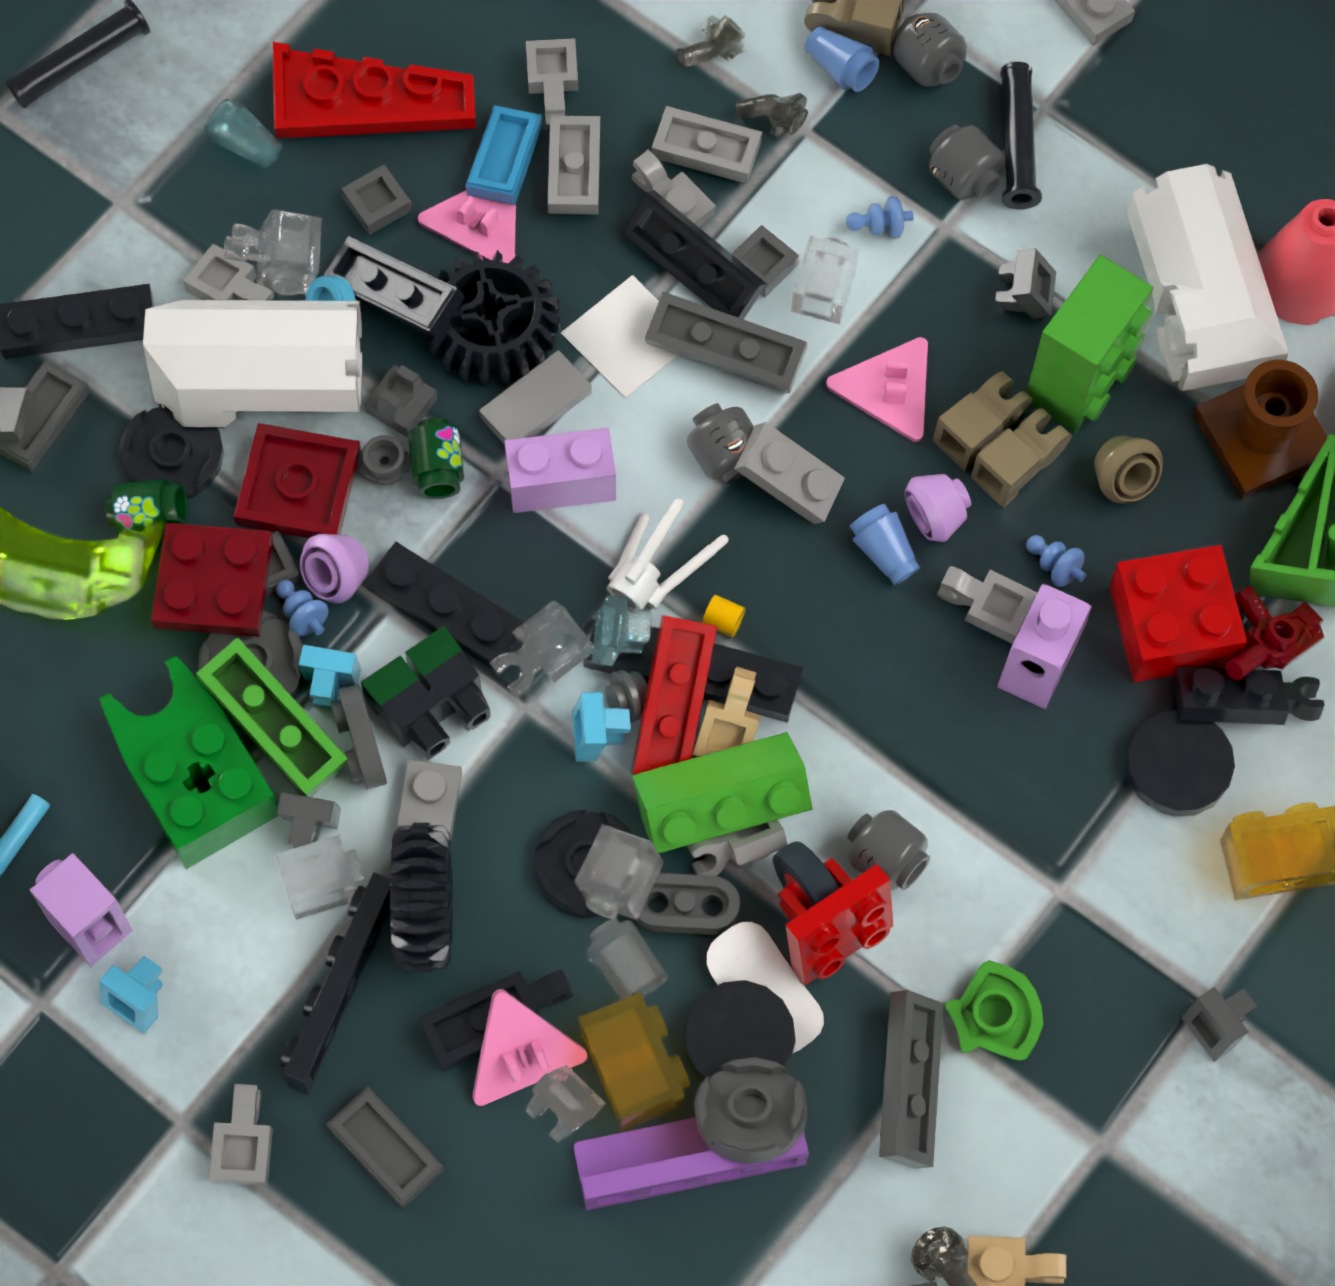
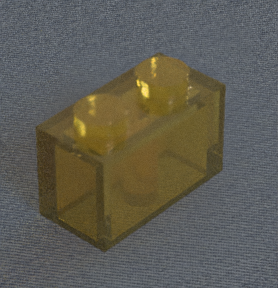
(1280, 851)
(633, 1060)

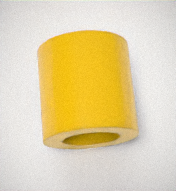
(724, 615)

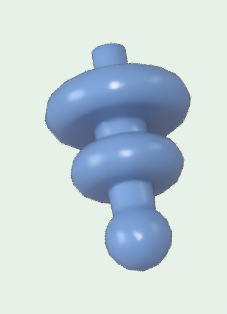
(892, 217)
(1063, 564)
(304, 612)

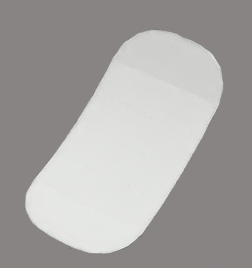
(751, 955)

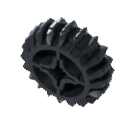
(527, 304)
(421, 897)

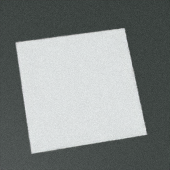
(614, 337)

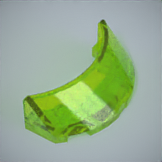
(68, 575)

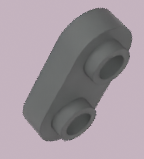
(352, 716)
(685, 899)

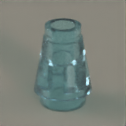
(241, 132)

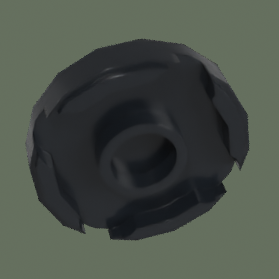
(190, 463)
(1179, 764)
(561, 855)
(738, 1023)

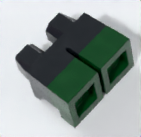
(427, 691)

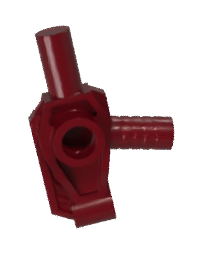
(1276, 639)

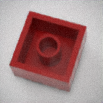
(1177, 612)

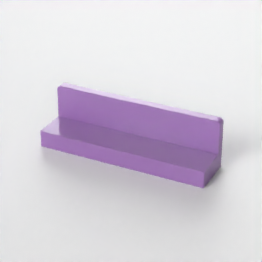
(662, 1162)

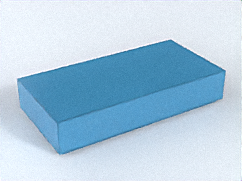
(504, 155)

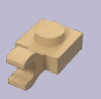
(729, 723)
(1004, 1263)

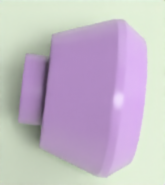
(937, 505)
(333, 566)

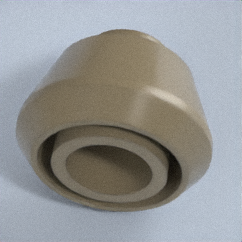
(1128, 468)

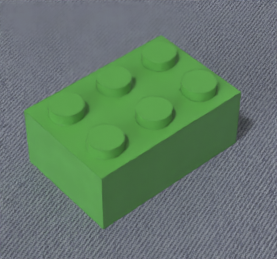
(1090, 344)

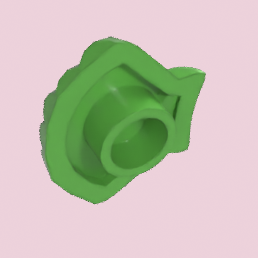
(998, 1012)

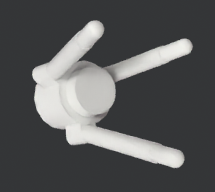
(637, 577)

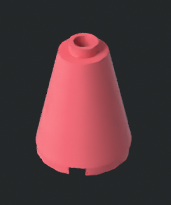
(1301, 265)

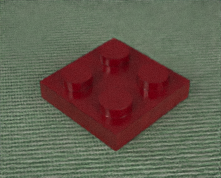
(297, 482)
(212, 579)

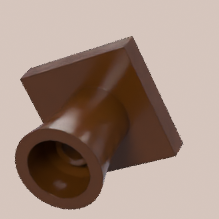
(1264, 427)

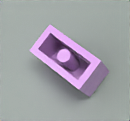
(561, 470)
(80, 908)

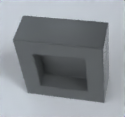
(376, 199)
(767, 258)

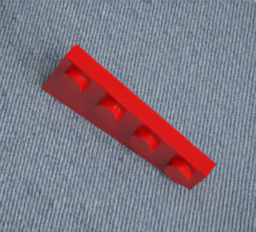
(351, 97)

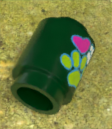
(436, 458)
(141, 502)

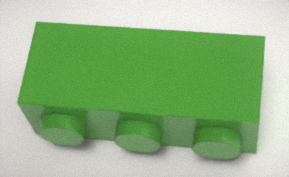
(272, 719)
(722, 792)

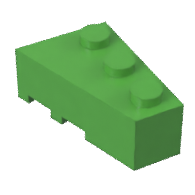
(1301, 551)

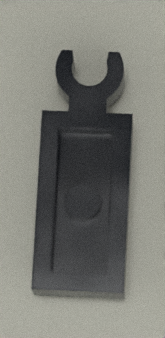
(1254, 699)

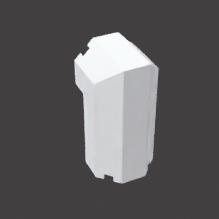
(1204, 278)
(253, 357)

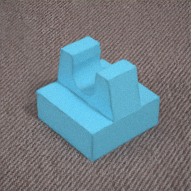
(328, 672)
(597, 726)
(133, 994)

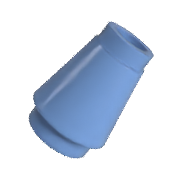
(844, 59)
(885, 543)

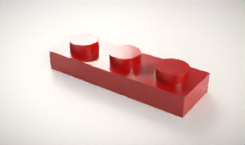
(674, 693)

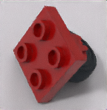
(829, 910)

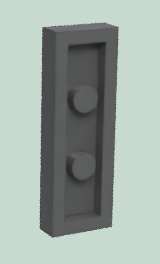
(726, 342)
(911, 1079)

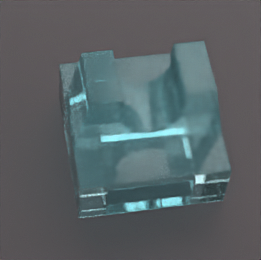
(618, 631)

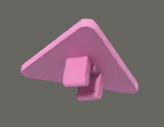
(474, 225)
(889, 387)
(519, 1049)

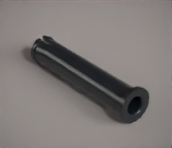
(78, 54)
(1019, 137)

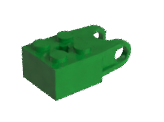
(186, 748)

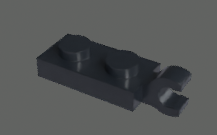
(459, 1027)

